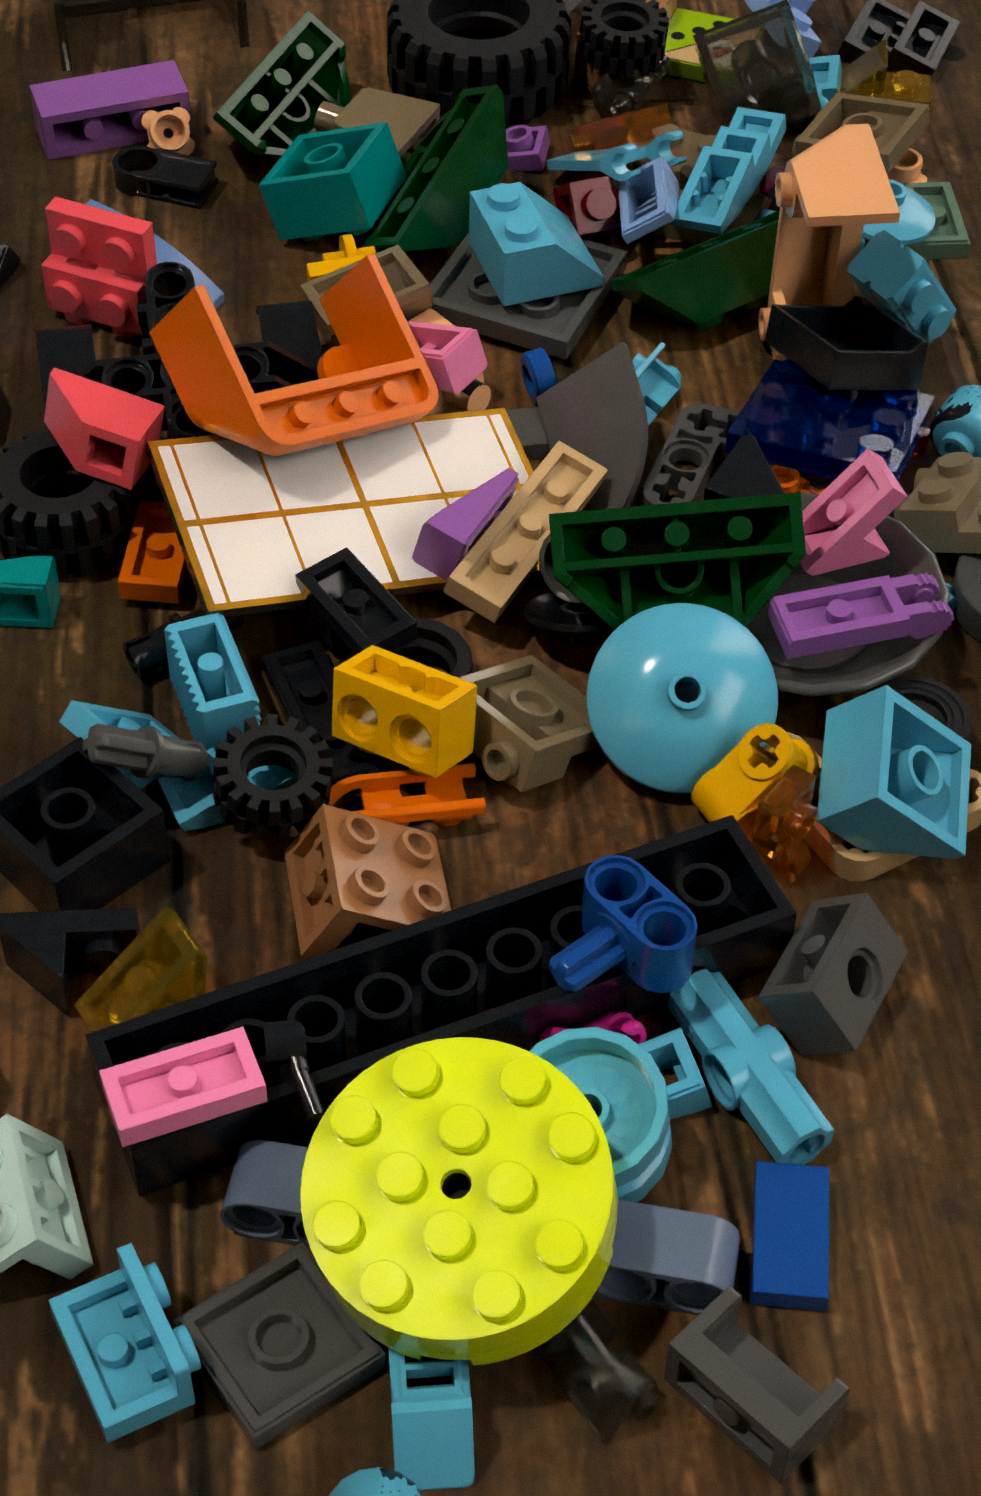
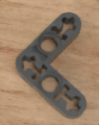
(695, 446)

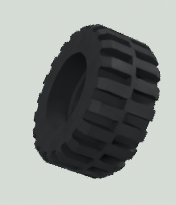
(466, 44)

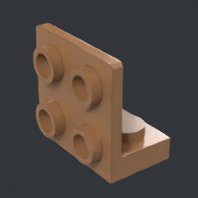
(360, 871)

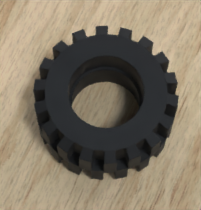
(60, 511)

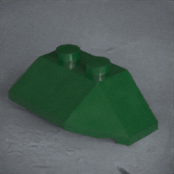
(287, 89)
(455, 157)
(708, 277)
(692, 552)

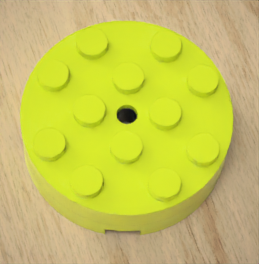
(461, 1200)

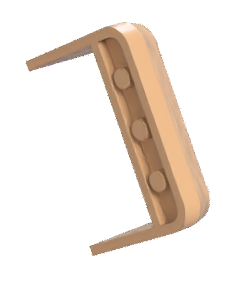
(821, 220)

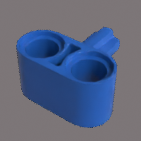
(628, 924)

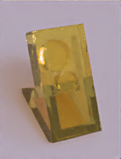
(870, 78)
(152, 973)

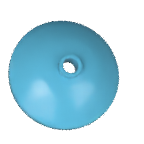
(635, 702)

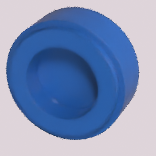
(537, 372)

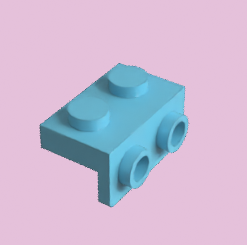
(125, 1347)

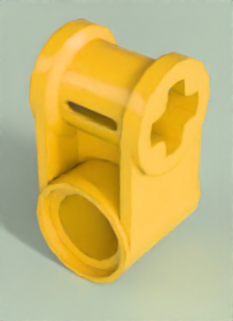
(749, 775)

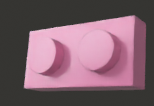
(183, 1086)

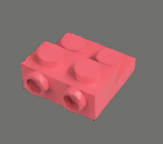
(97, 265)

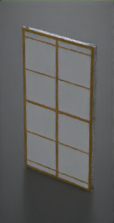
(263, 518)

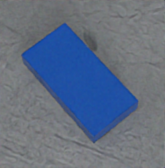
(790, 1236)

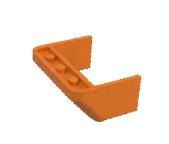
(362, 386)

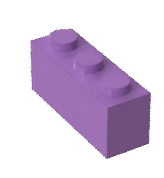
(105, 108)

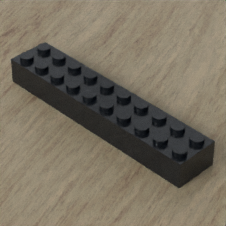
(443, 978)

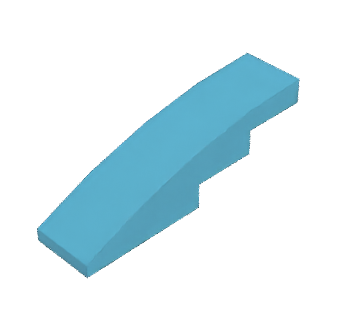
(729, 170)

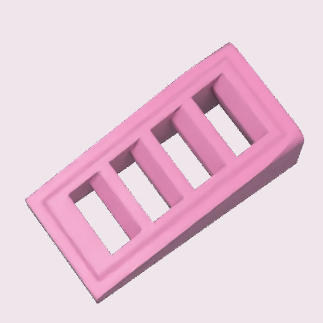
(451, 354)

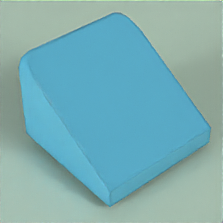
(434, 1441)

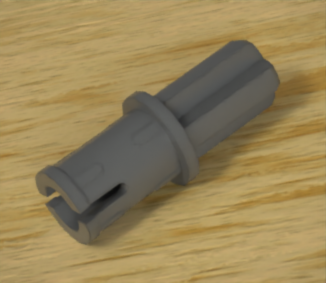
(146, 752)

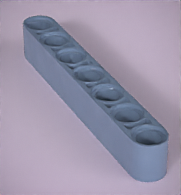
(657, 1260)

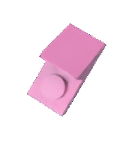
(844, 516)

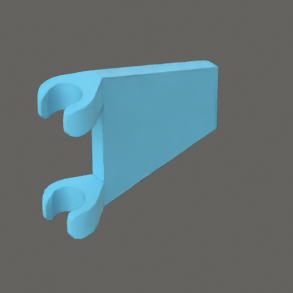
(613, 160)

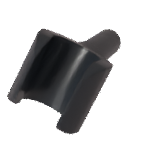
(285, 1045)

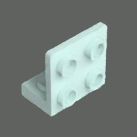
(38, 1203)

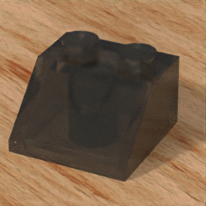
(758, 66)

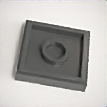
(279, 1345)

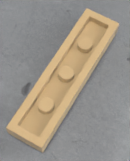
(511, 545)

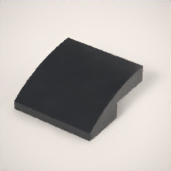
(913, 39)

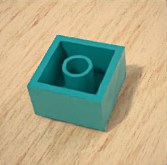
(333, 182)

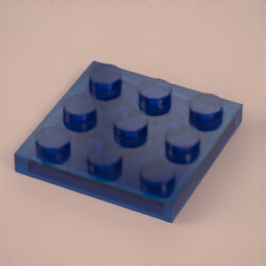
(825, 429)

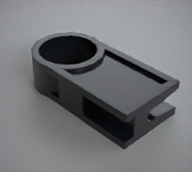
(168, 176)

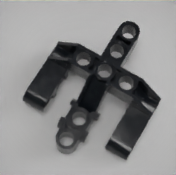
(282, 359)

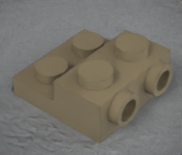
(892, 122)
(946, 504)
(528, 723)

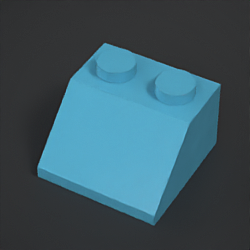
(527, 245)
(894, 778)

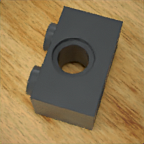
(833, 975)

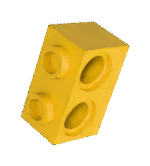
(404, 711)

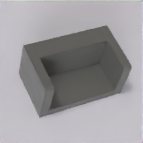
(750, 1389)

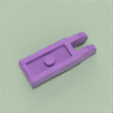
(858, 614)

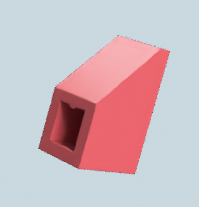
(101, 427)

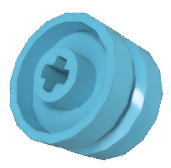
(626, 1096)

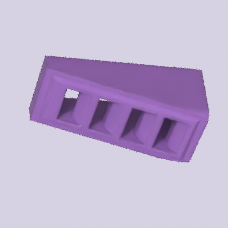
(458, 527)

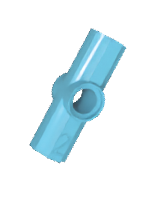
(750, 1069)

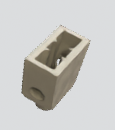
(406, 116)

